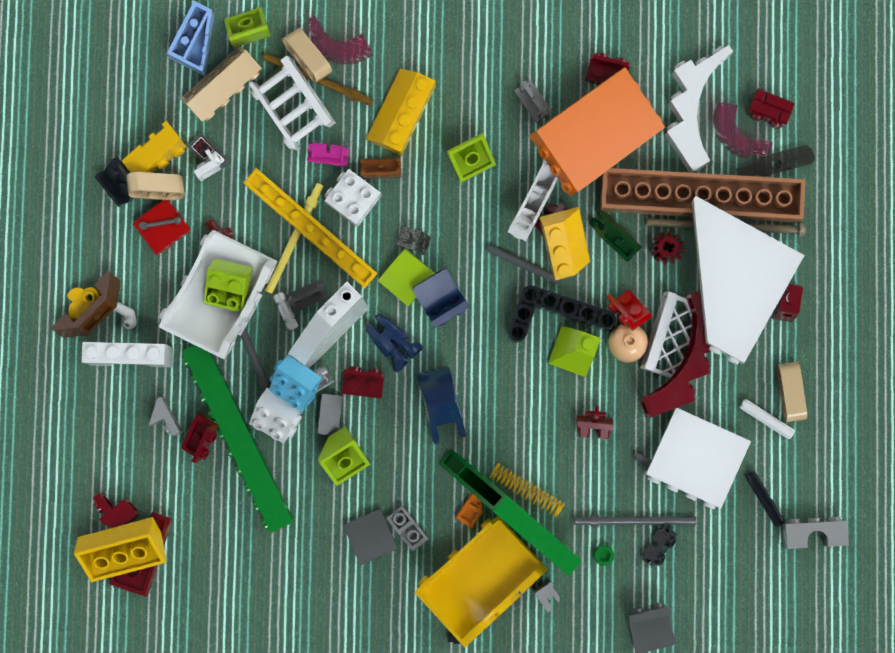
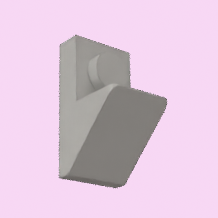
(163, 413)

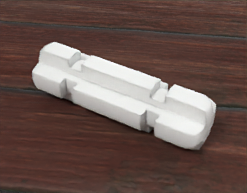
(285, 311)

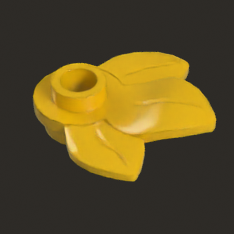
(80, 300)

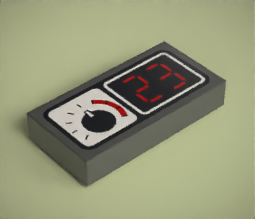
(201, 144)

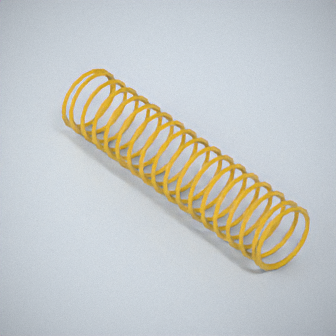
(525, 489)

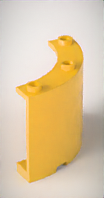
(480, 580)

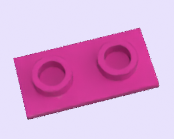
(319, 154)

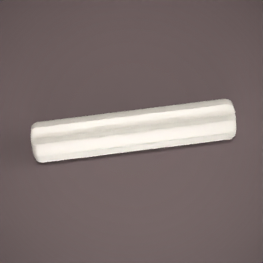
(767, 419)

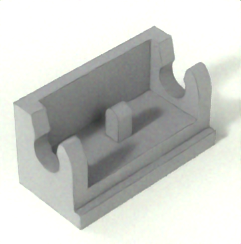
(544, 592)

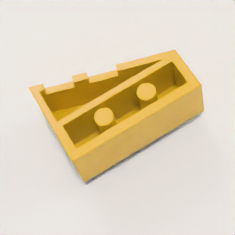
(156, 151)

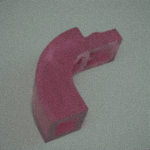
(339, 52)
(731, 138)

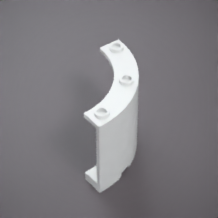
(208, 325)

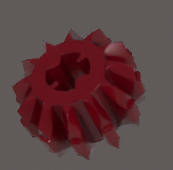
(669, 241)

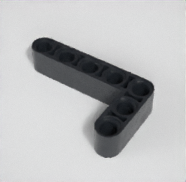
(557, 309)

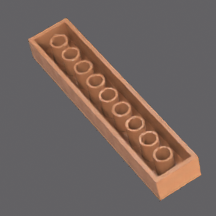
(674, 191)

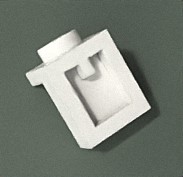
(209, 168)

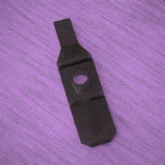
(787, 160)

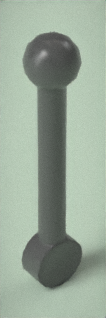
(143, 225)

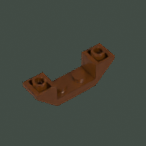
(95, 314)

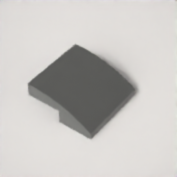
(370, 537)

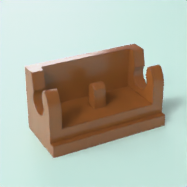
(381, 168)

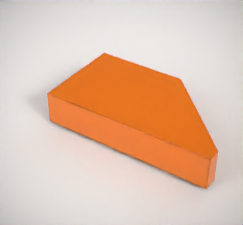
(470, 511)

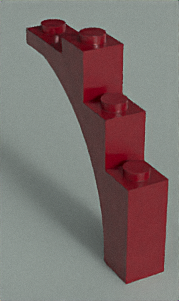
(677, 389)

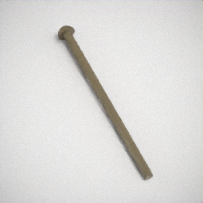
(800, 230)

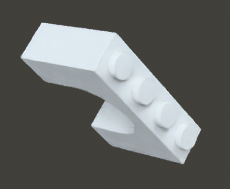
(127, 353)

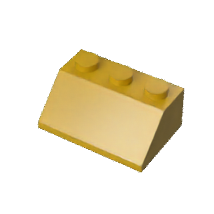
(565, 242)

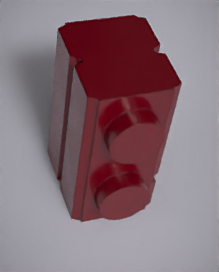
(770, 109)

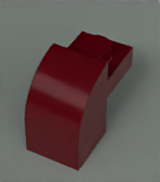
(115, 516)

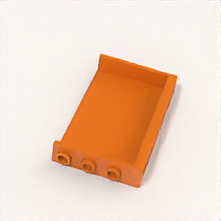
(597, 131)

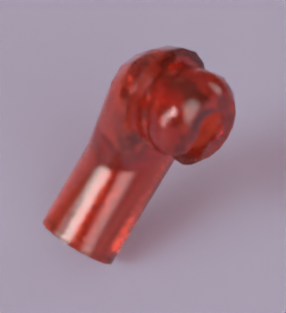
(211, 225)

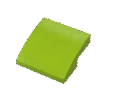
(403, 275)

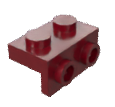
(200, 437)

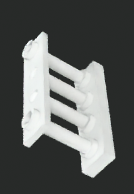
(300, 85)

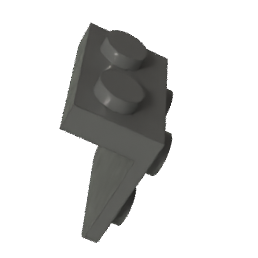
(651, 628)

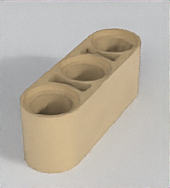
(307, 55)
(155, 186)
(792, 391)

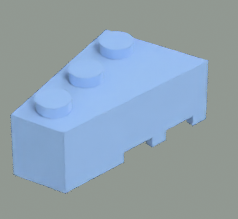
(193, 39)

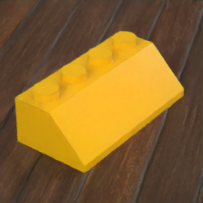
(401, 111)
(120, 549)

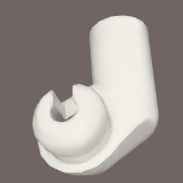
(128, 315)

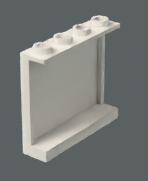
(697, 458)

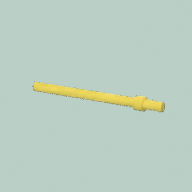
(311, 202)

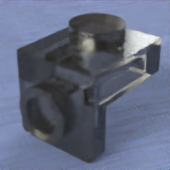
(413, 240)

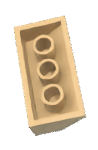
(221, 84)

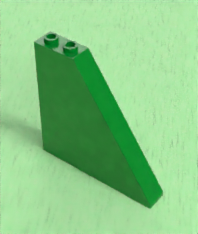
(510, 512)

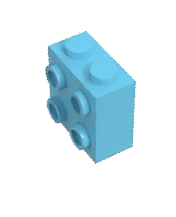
(294, 383)

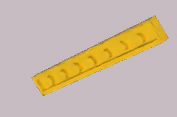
(310, 228)

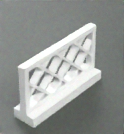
(659, 332)

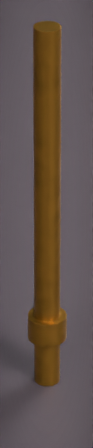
(353, 94)

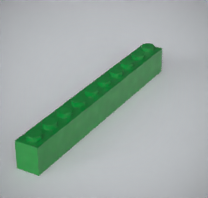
(238, 438)

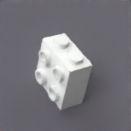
(352, 197)
(275, 417)

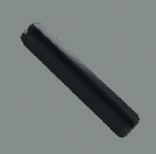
(765, 498)

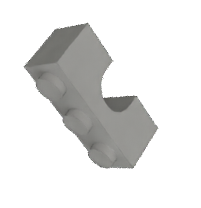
(833, 532)

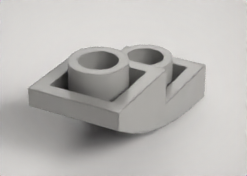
(407, 528)

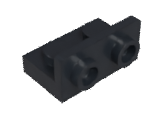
(114, 182)

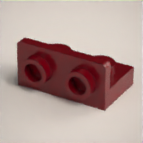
(602, 67)
(363, 383)

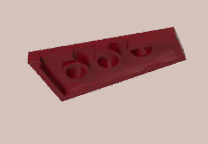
(141, 580)

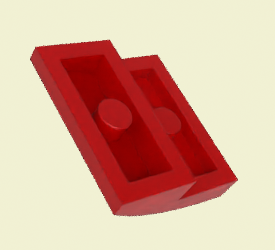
(162, 236)

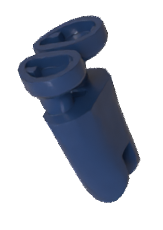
(390, 340)

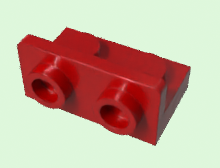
(629, 309)

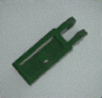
(615, 235)

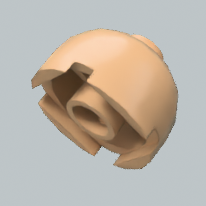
(627, 344)

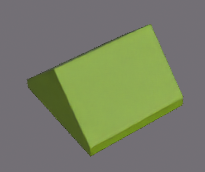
(247, 27)
(471, 157)

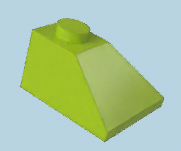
(574, 351)
(342, 456)

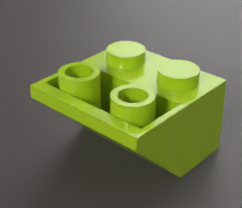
(227, 285)

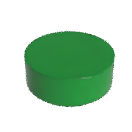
(603, 555)

